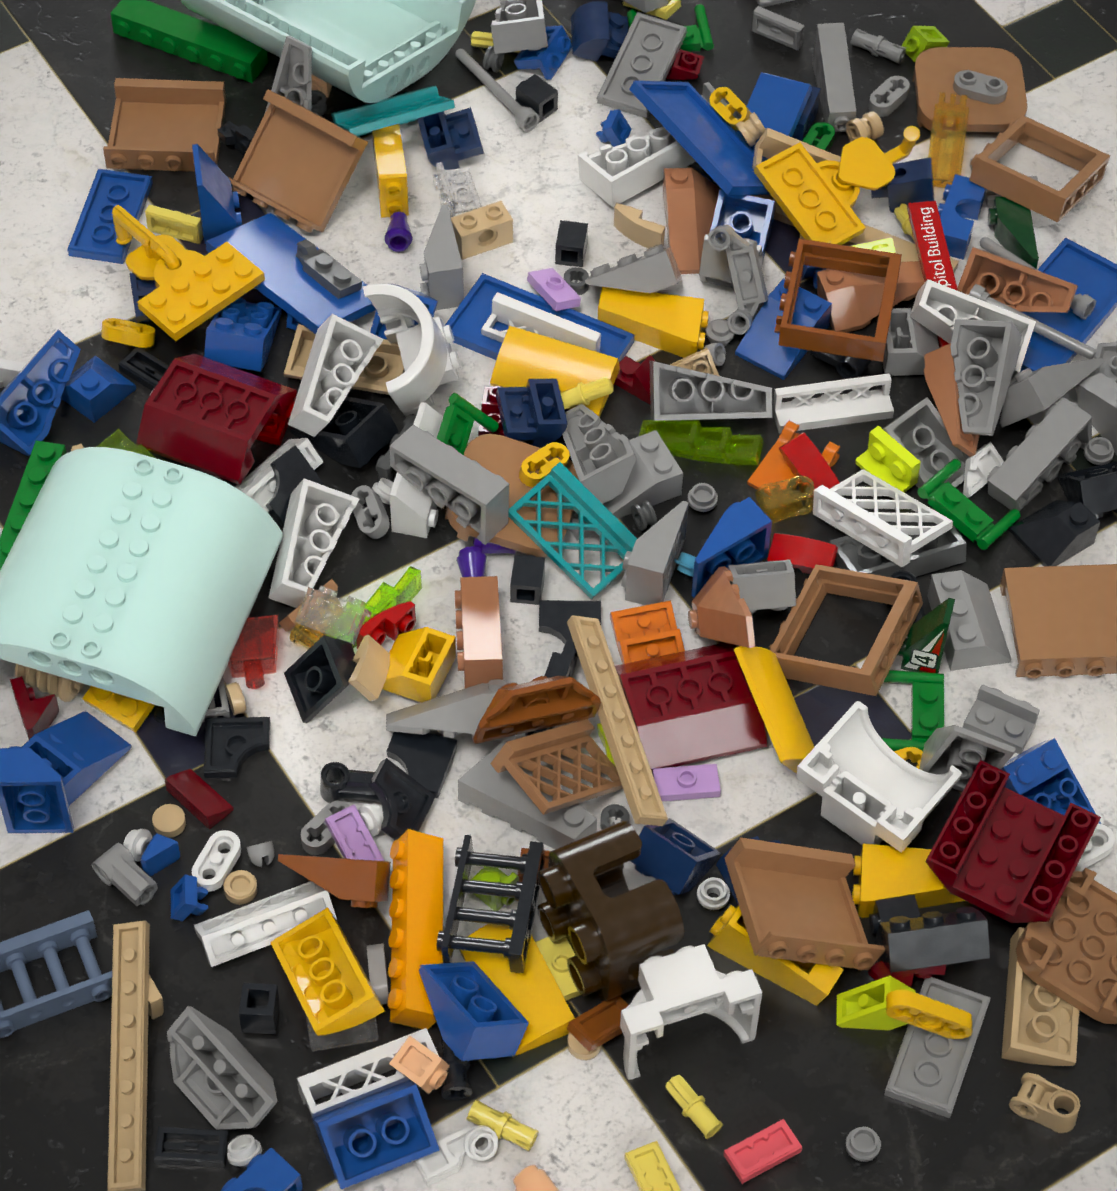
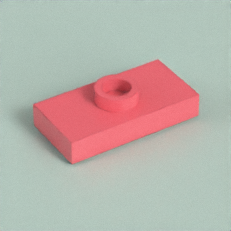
(762, 1151)

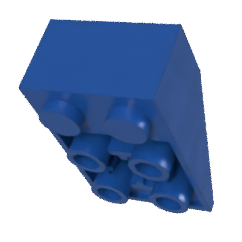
(242, 334)
(79, 751)
(1046, 778)

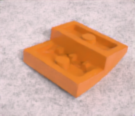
(646, 632)

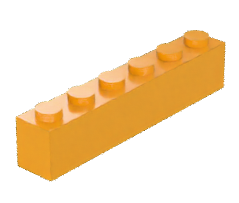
(415, 924)

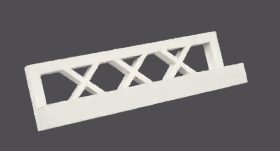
(537, 321)
(833, 407)
(262, 482)
(260, 922)
(354, 1070)

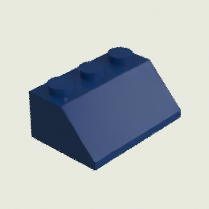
(32, 794)
(376, 1134)

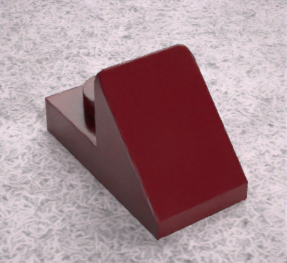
(635, 377)
(35, 713)

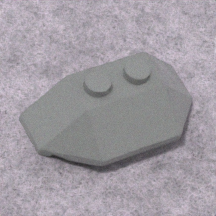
(218, 1073)

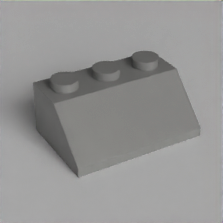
(974, 627)

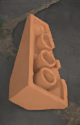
(689, 214)
(1016, 284)
(721, 613)

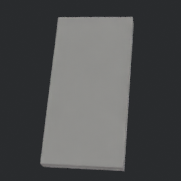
(643, 56)
(933, 1066)

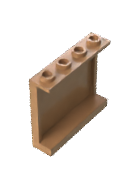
(160, 122)
(298, 163)
(1063, 619)
(799, 904)

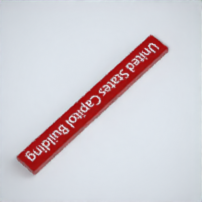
(931, 246)

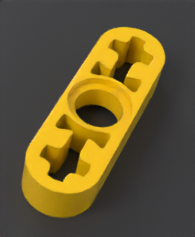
(929, 1014)

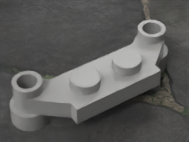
(745, 275)

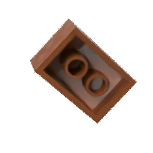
(348, 879)

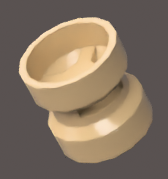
(868, 126)

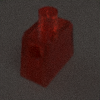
(256, 650)

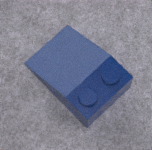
(215, 196)
(747, 214)
(760, 342)
(737, 539)
(472, 1011)

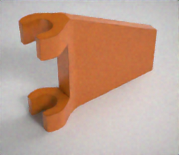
(775, 468)

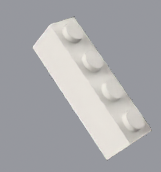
(411, 508)

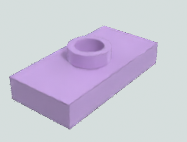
(554, 289)
(687, 782)
(352, 835)

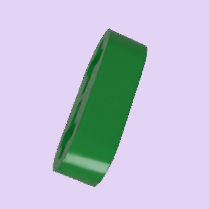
(818, 130)

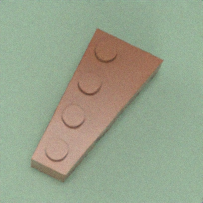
(480, 630)

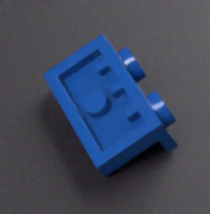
(549, 57)

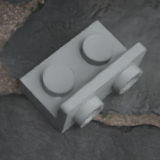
(1002, 718)

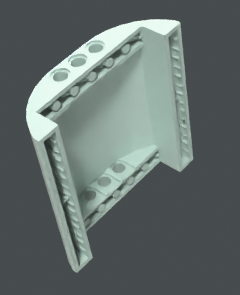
(355, 44)
(135, 579)

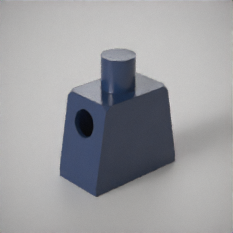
(910, 184)

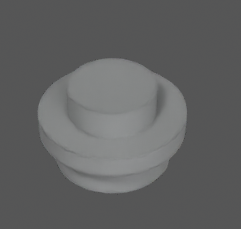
(718, 332)
(1099, 451)
(702, 497)
(863, 1144)

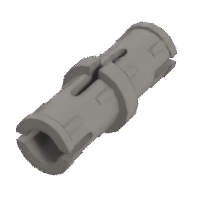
(878, 46)

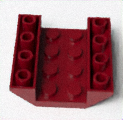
(210, 415)
(692, 706)
(1009, 849)

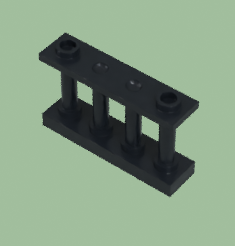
(518, 920)

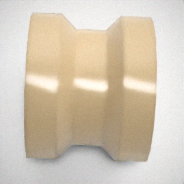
(751, 129)

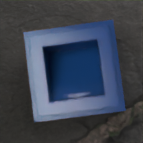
(159, 854)

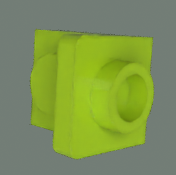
(922, 38)
(495, 875)

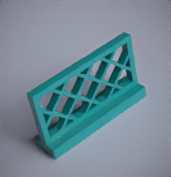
(392, 111)
(588, 509)

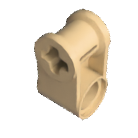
(1044, 1101)

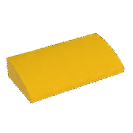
(535, 356)
(775, 704)
(326, 975)
(531, 992)

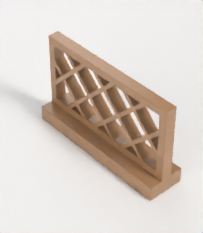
(548, 747)

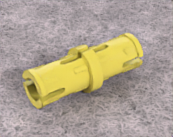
(502, 1125)

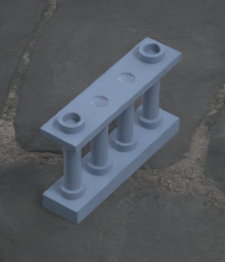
(46, 943)

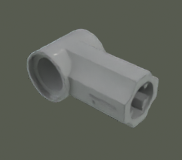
(120, 869)

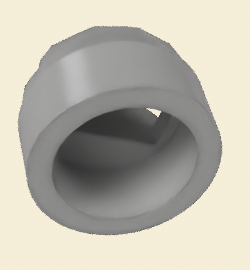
(717, 352)
(261, 850)

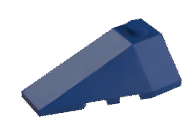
(36, 393)

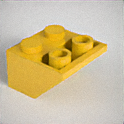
(420, 663)

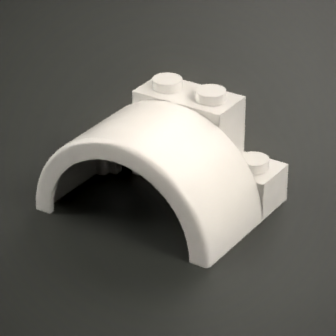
(423, 347)
(869, 786)
(682, 988)

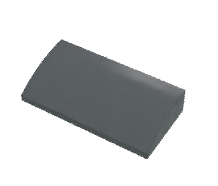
(938, 554)

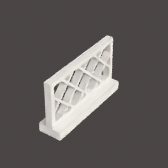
(871, 527)

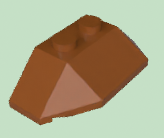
(536, 706)

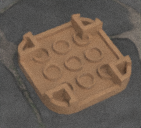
(936, 72)
(504, 458)
(1077, 948)

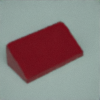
(198, 797)

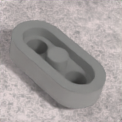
(980, 87)

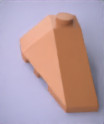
(858, 296)
(941, 381)

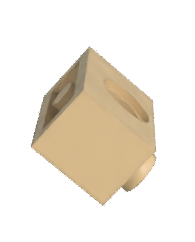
(483, 229)

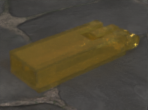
(947, 146)

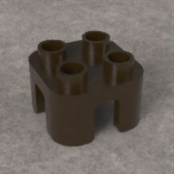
(600, 917)

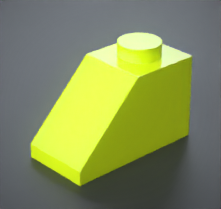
(866, 1005)

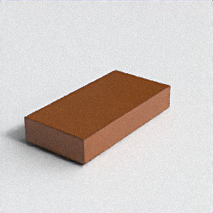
(598, 1024)

